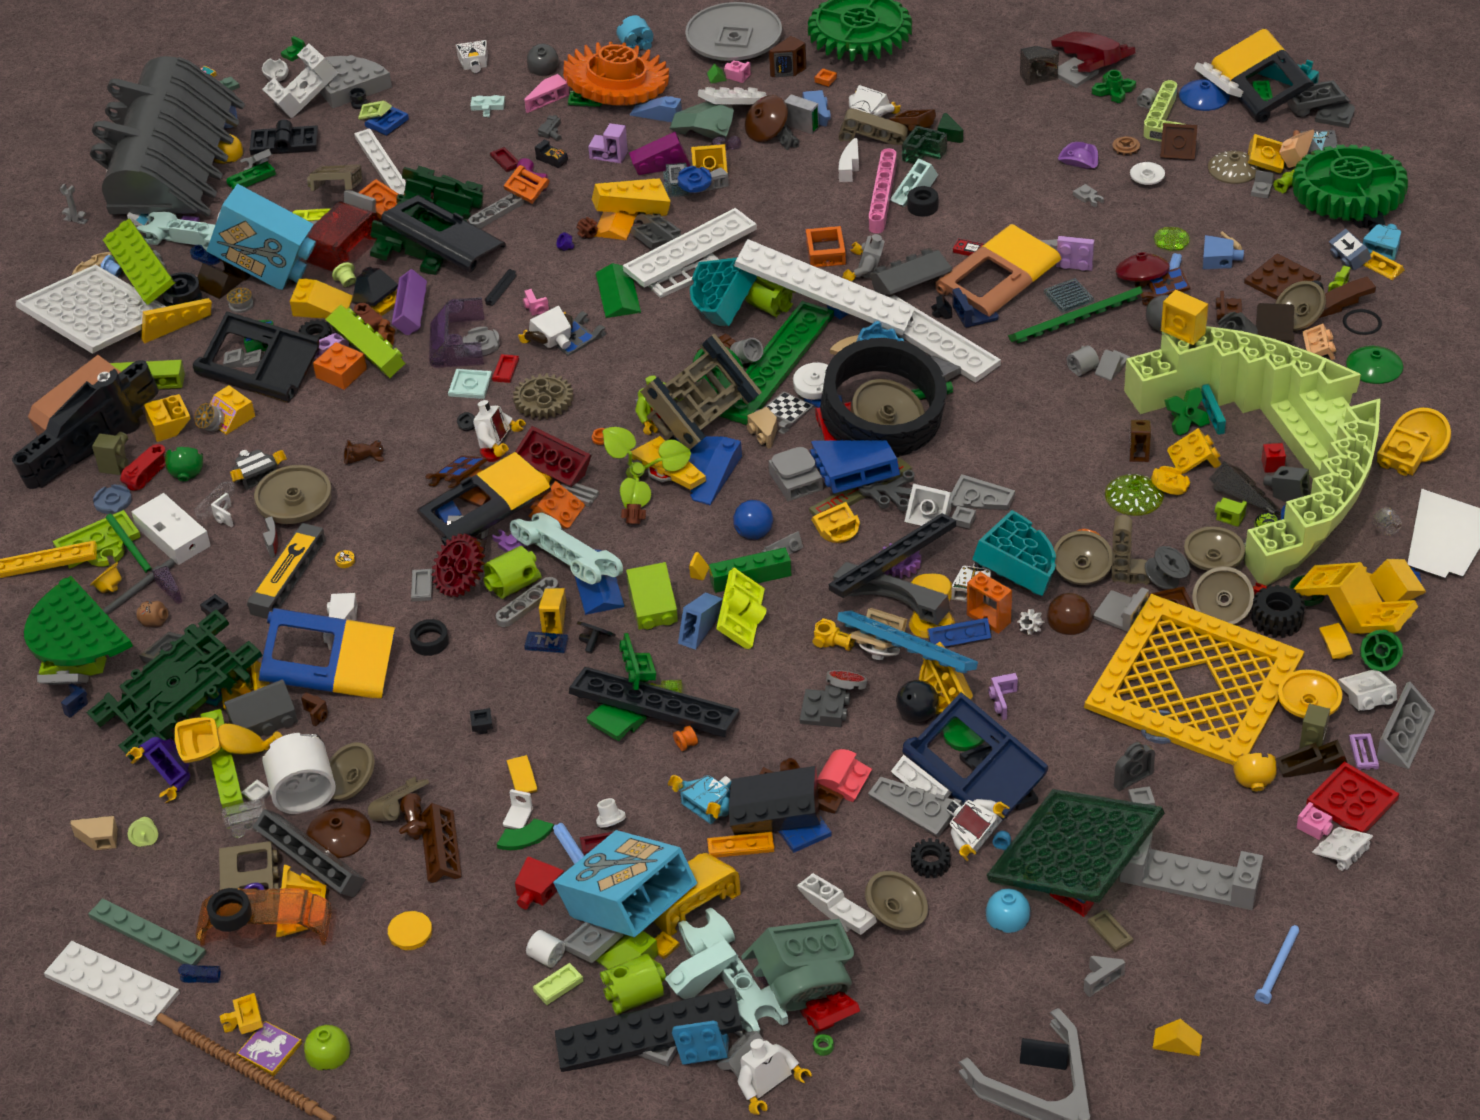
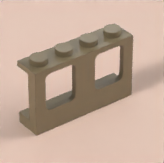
(350, 173)
(229, 866)

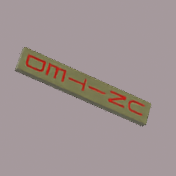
(852, 495)

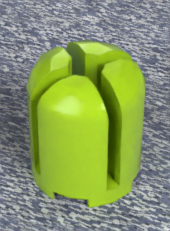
(770, 297)

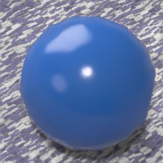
(753, 519)

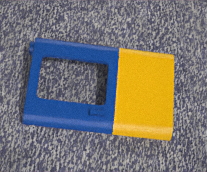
(356, 660)

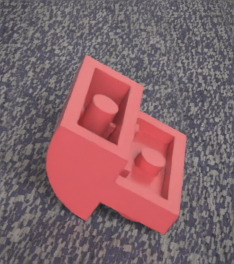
(844, 774)

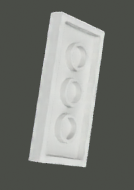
(727, 96)

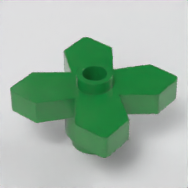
(1114, 85)
(1186, 411)

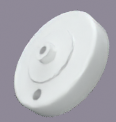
(809, 380)

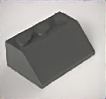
(263, 709)

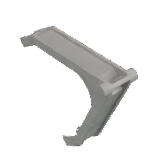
(1071, 1108)

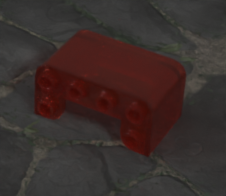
(338, 233)

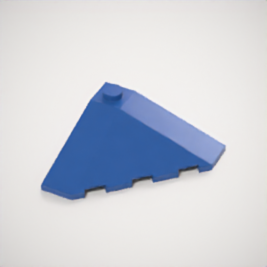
(716, 460)

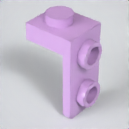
(1002, 685)

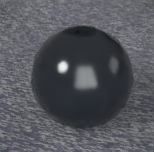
(917, 701)

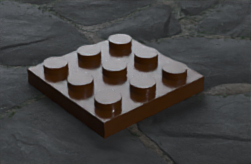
(1279, 274)

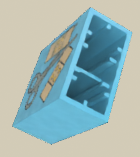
(261, 238)
(625, 883)

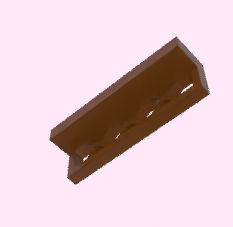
(434, 842)

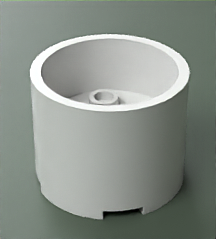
(298, 773)

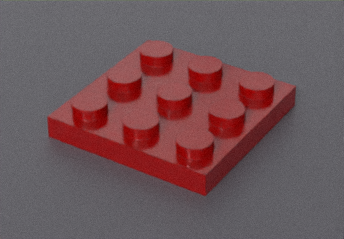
(1353, 798)

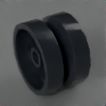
(184, 290)

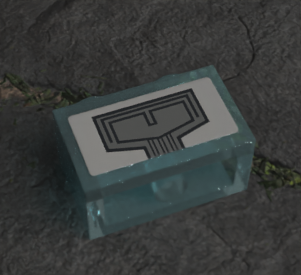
(671, 182)

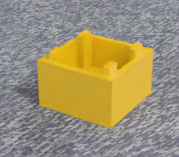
(1184, 317)

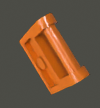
(524, 188)

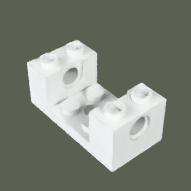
(315, 76)

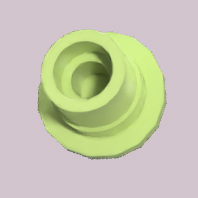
(344, 274)
(143, 832)

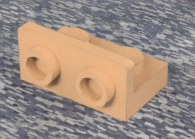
(1319, 341)

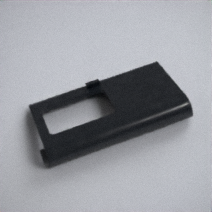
(458, 244)

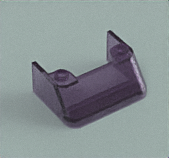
(449, 349)

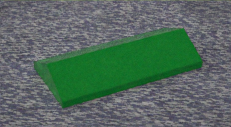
(617, 291)

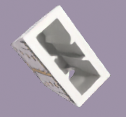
(959, 586)

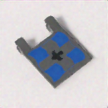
(580, 336)

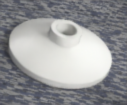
(1147, 173)
(880, 654)

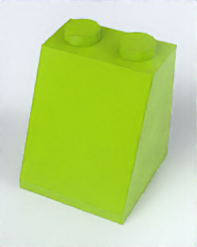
(651, 596)

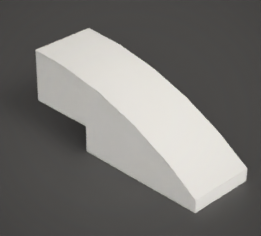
(849, 162)

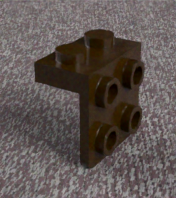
(1275, 321)

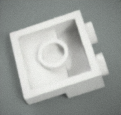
(1369, 689)

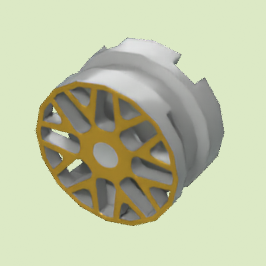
(240, 300)
(209, 417)

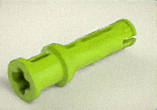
(1283, 183)

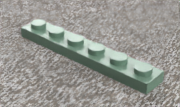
(147, 933)

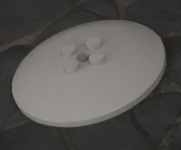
(714, 29)

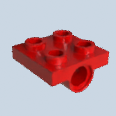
(826, 1011)

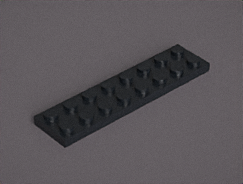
(654, 702)
(642, 1030)

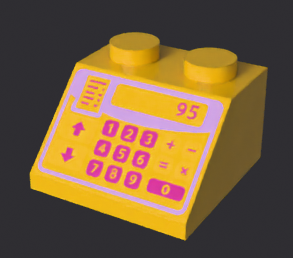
(234, 406)

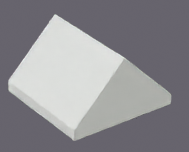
(926, 504)

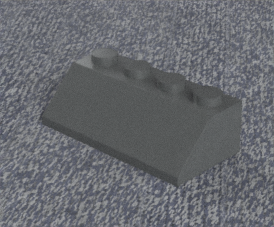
(909, 271)

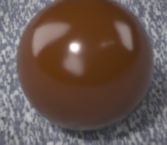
(1069, 614)

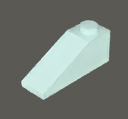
(920, 175)
(698, 971)

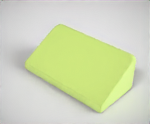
(374, 110)

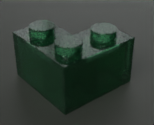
(923, 143)

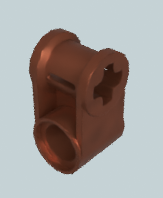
(368, 315)

